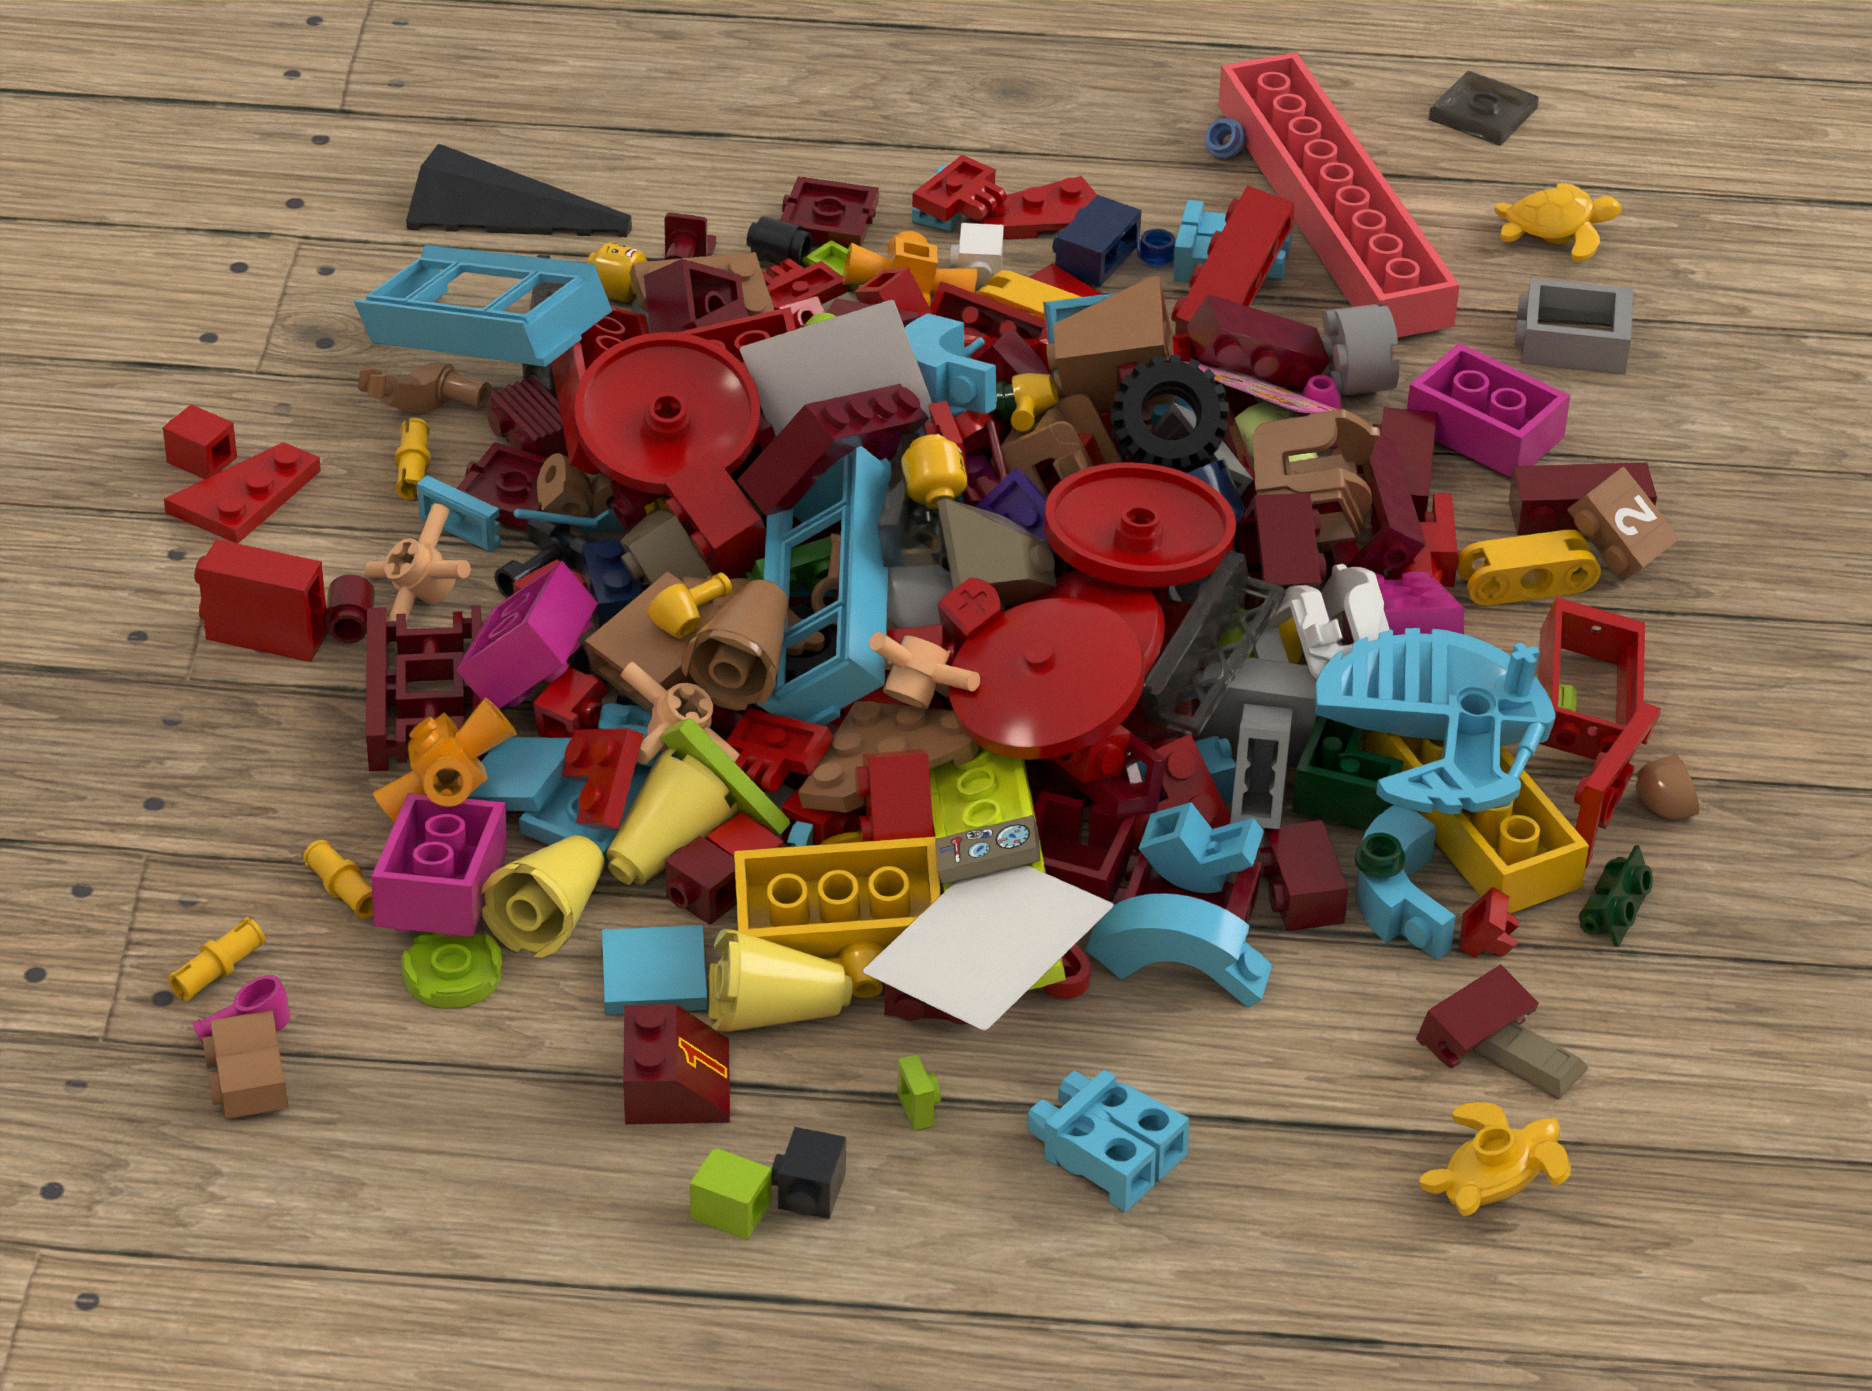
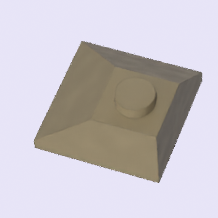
(661, 546)
(996, 551)

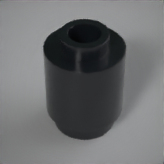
(778, 240)

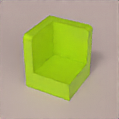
(730, 1193)

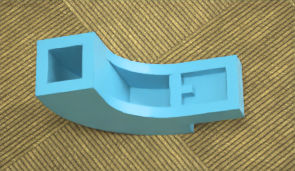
(946, 370)
(1394, 903)
(1180, 931)

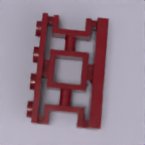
(421, 656)

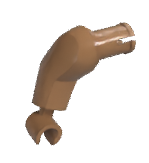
(424, 388)

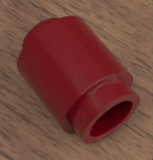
(347, 607)

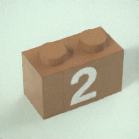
(1623, 524)

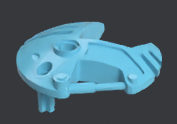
(1449, 692)

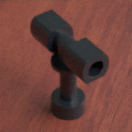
(555, 543)

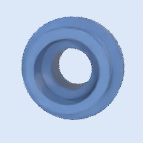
(1218, 131)

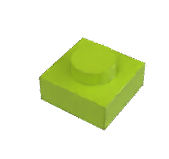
(917, 1092)

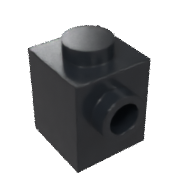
(810, 1172)

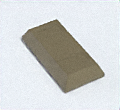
(1533, 1059)

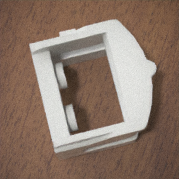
(1314, 612)

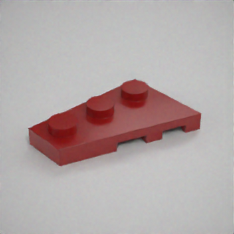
(1040, 208)
(246, 493)

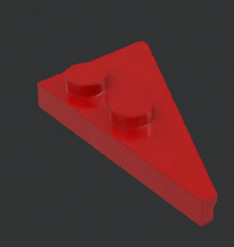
(1610, 776)

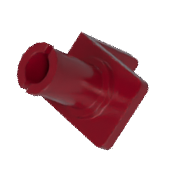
(687, 237)

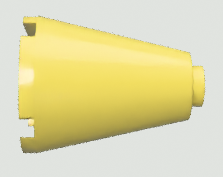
(666, 815)
(542, 895)
(771, 984)

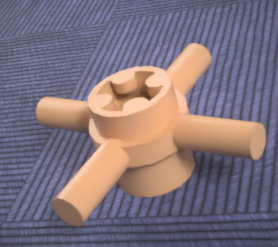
(419, 567)
(919, 670)
(670, 707)

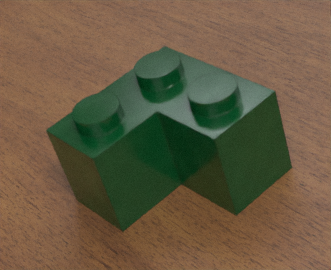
(1339, 778)

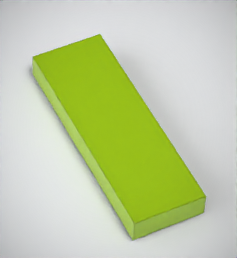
(691, 739)

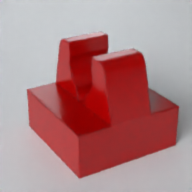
(1488, 925)

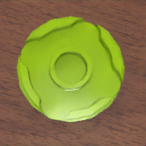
(451, 970)

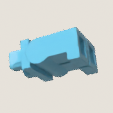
(1194, 238)
(1110, 1135)

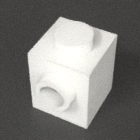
(979, 249)

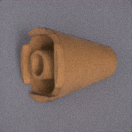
(740, 647)

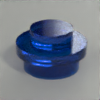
(1156, 247)

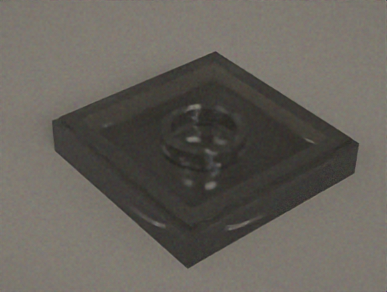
(1483, 108)

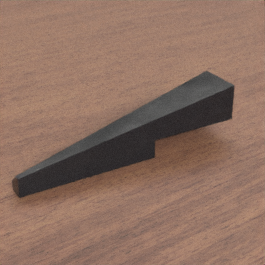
(471, 191)

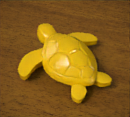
(1559, 217)
(1497, 1159)

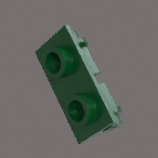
(1617, 896)

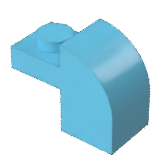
(1194, 854)

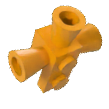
(909, 251)
(446, 759)

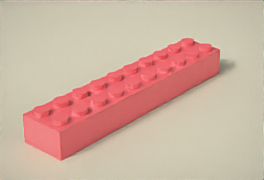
(1338, 193)

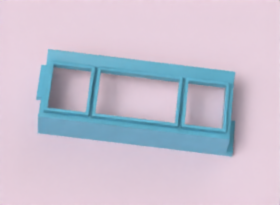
(406, 316)
(855, 493)

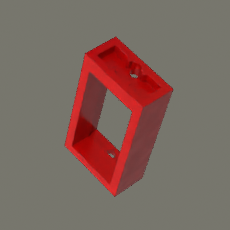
(1617, 642)

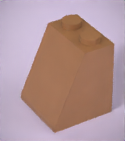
(1109, 334)

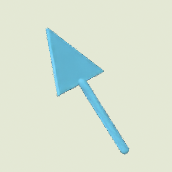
(603, 523)

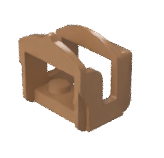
(1056, 437)
(1323, 477)

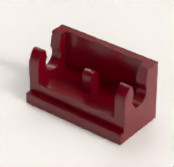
(1475, 1015)

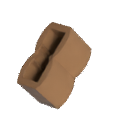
(247, 1065)

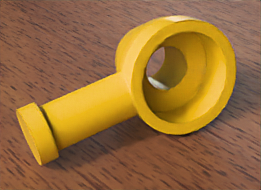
(1033, 396)
(676, 606)
(854, 960)

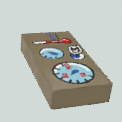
(987, 849)

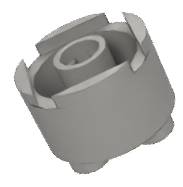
(1361, 348)

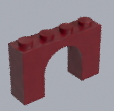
(825, 434)

